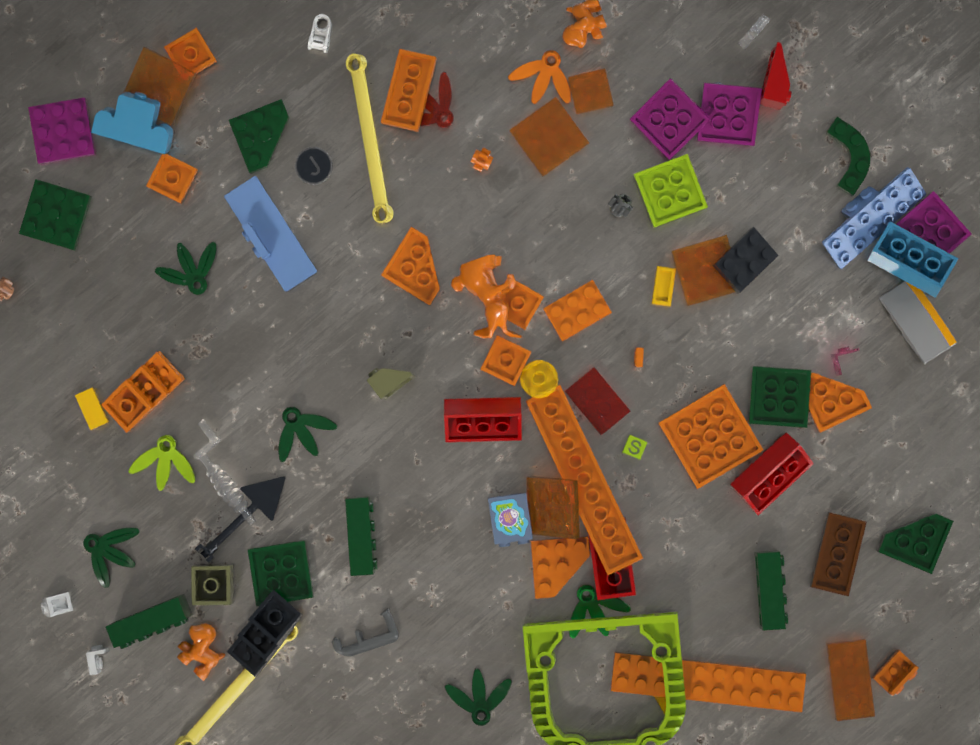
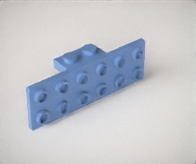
(871, 214)
(270, 234)

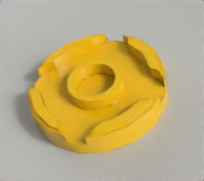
(539, 379)

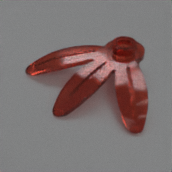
(441, 110)

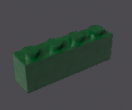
(360, 536)
(770, 590)

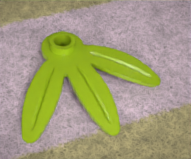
(165, 456)

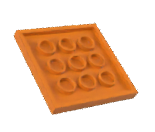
(710, 436)

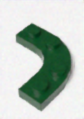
(858, 154)

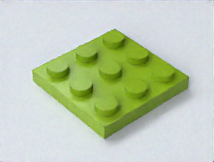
(670, 190)

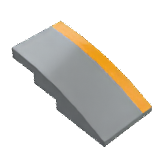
(918, 321)

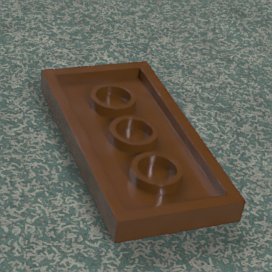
(838, 554)

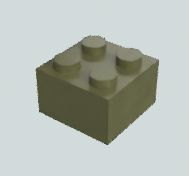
(212, 584)

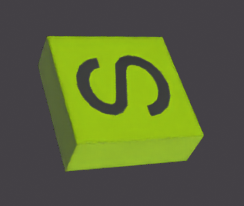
(634, 447)

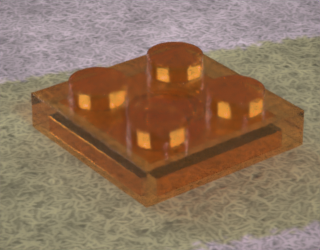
(590, 91)

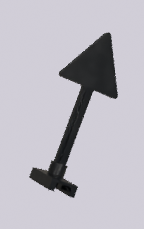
(264, 496)

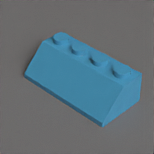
(912, 259)

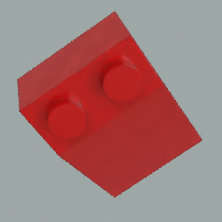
(776, 81)

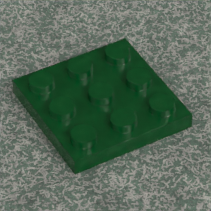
(55, 214)
(780, 396)
(281, 569)

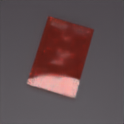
(597, 401)

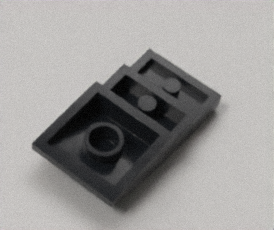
(264, 633)

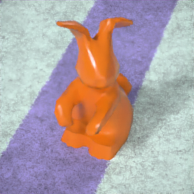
(480, 281)

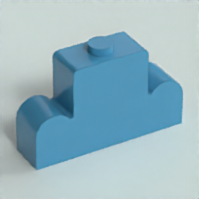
(134, 123)

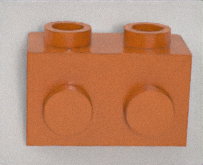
(896, 673)

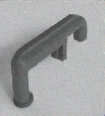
(370, 643)

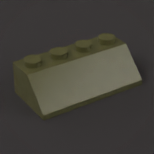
(388, 381)

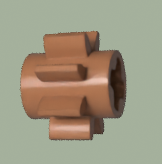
(6, 288)

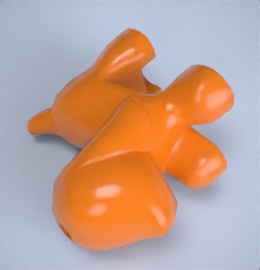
(585, 23)
(202, 637)

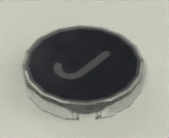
(313, 166)

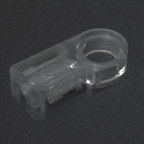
(754, 31)

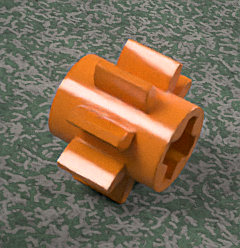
(482, 159)

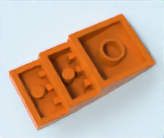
(143, 391)

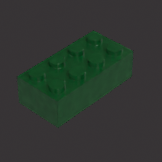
(153, 619)

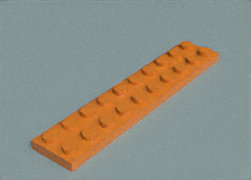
(577, 462)
(712, 682)

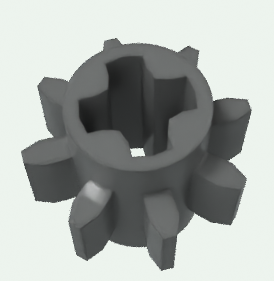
(620, 205)

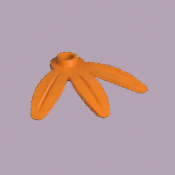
(546, 71)

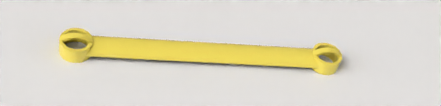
(369, 138)
(223, 703)

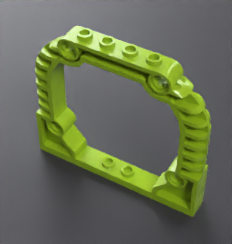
(658, 628)

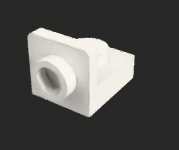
(56, 604)
(94, 661)

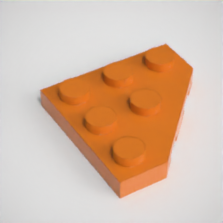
(414, 267)
(834, 402)
(556, 563)

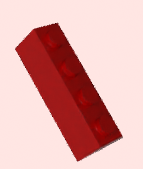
(483, 419)
(772, 473)
(613, 585)

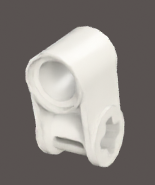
(320, 35)

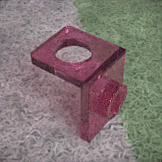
(842, 351)

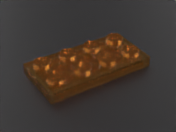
(850, 680)

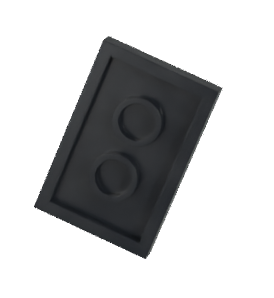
(745, 260)

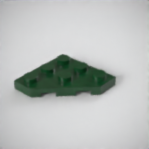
(259, 133)
(918, 542)

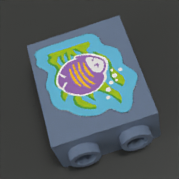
(510, 519)

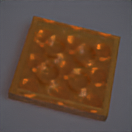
(161, 81)
(549, 137)
(696, 270)
(553, 507)

